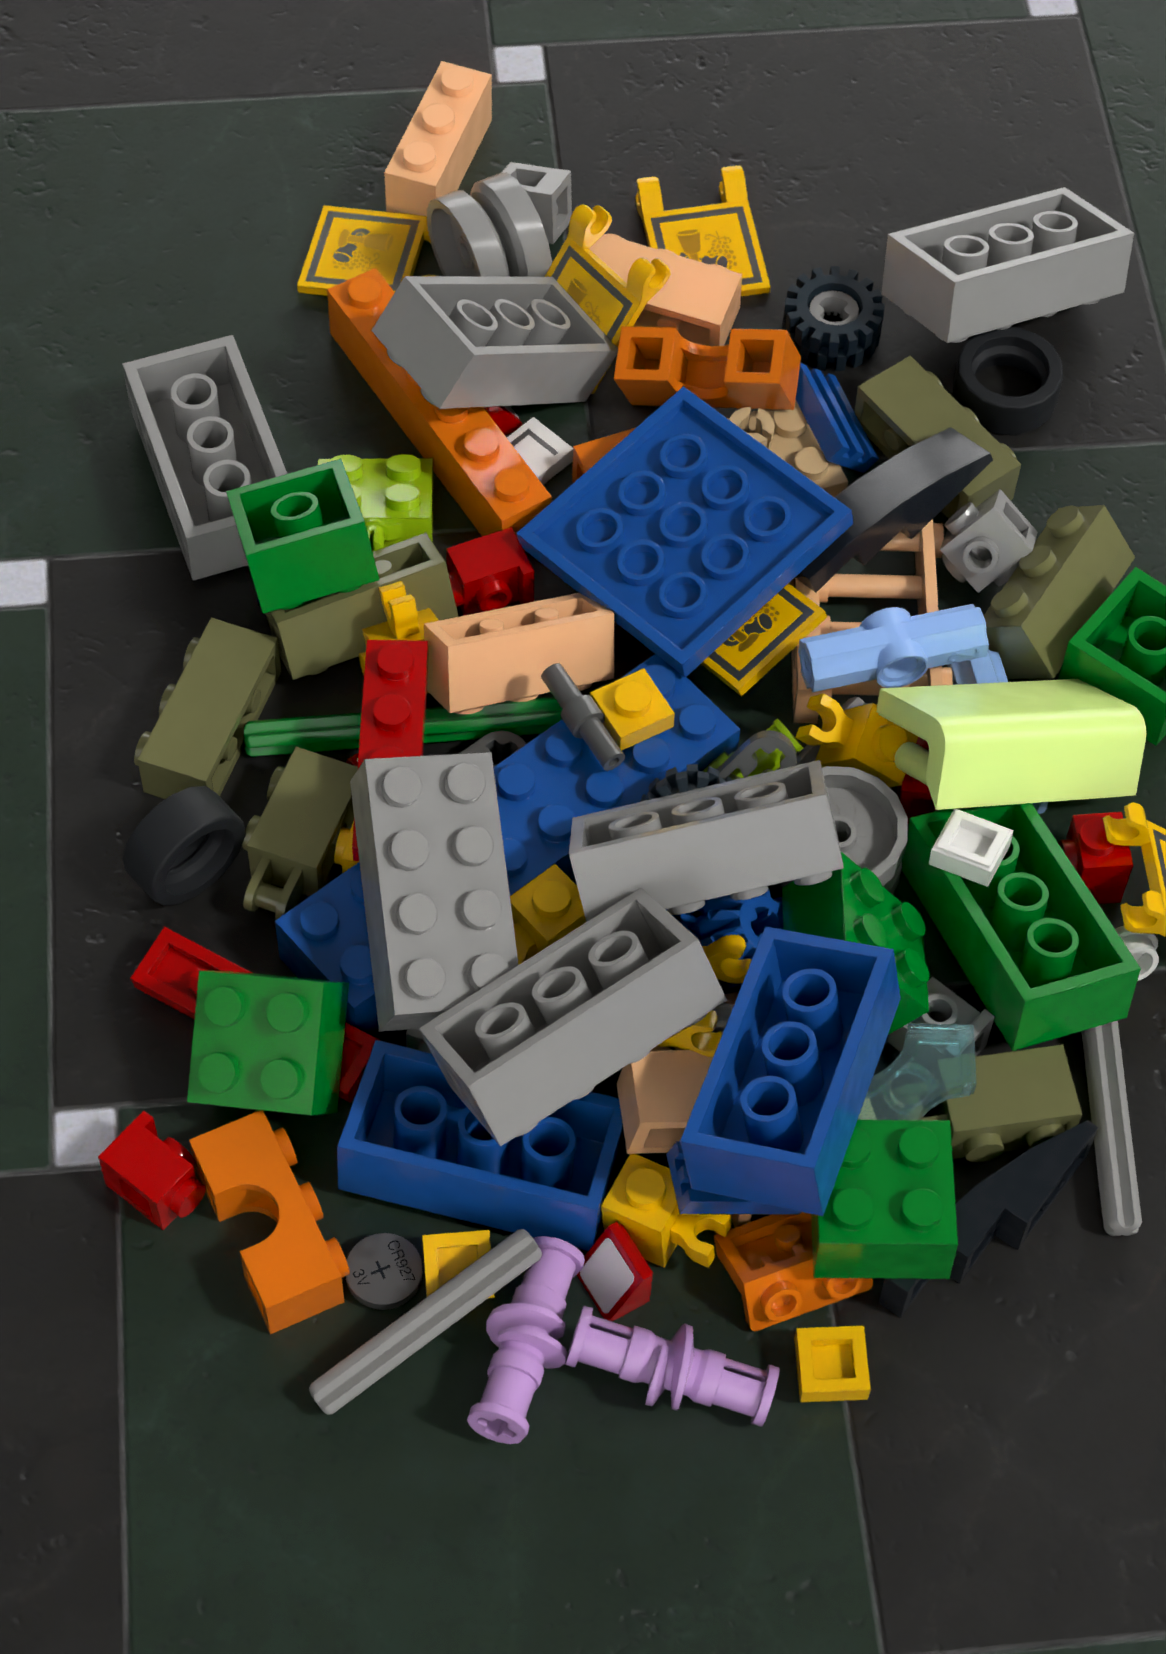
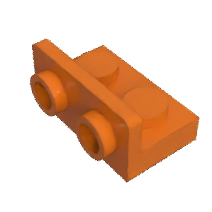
(774, 1270)

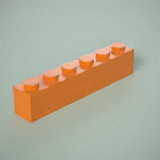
(465, 443)

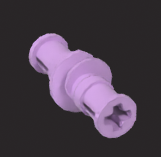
(526, 1341)
(673, 1365)

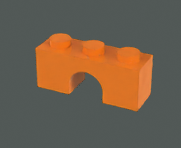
(752, 371)
(250, 1171)

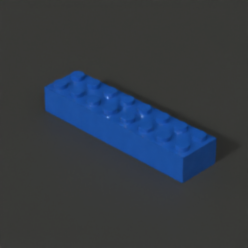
(536, 798)

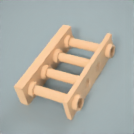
(919, 586)

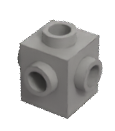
(987, 541)

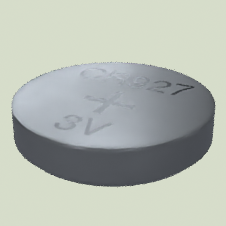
(384, 1271)

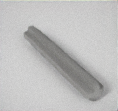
(1113, 1138)
(425, 1321)

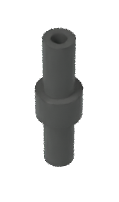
(582, 716)

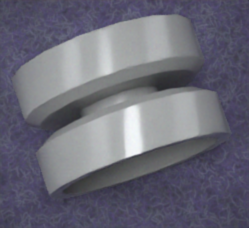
(488, 231)
(867, 823)

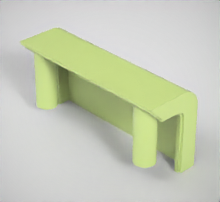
(1017, 741)

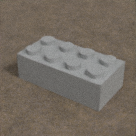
(1006, 264)
(493, 341)
(202, 440)
(709, 842)
(432, 882)
(573, 1015)

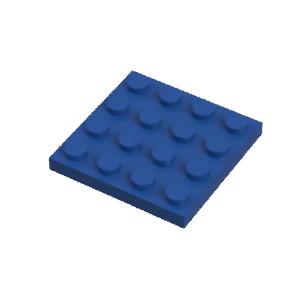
(685, 530)

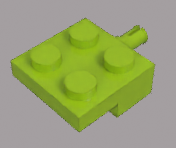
(392, 496)

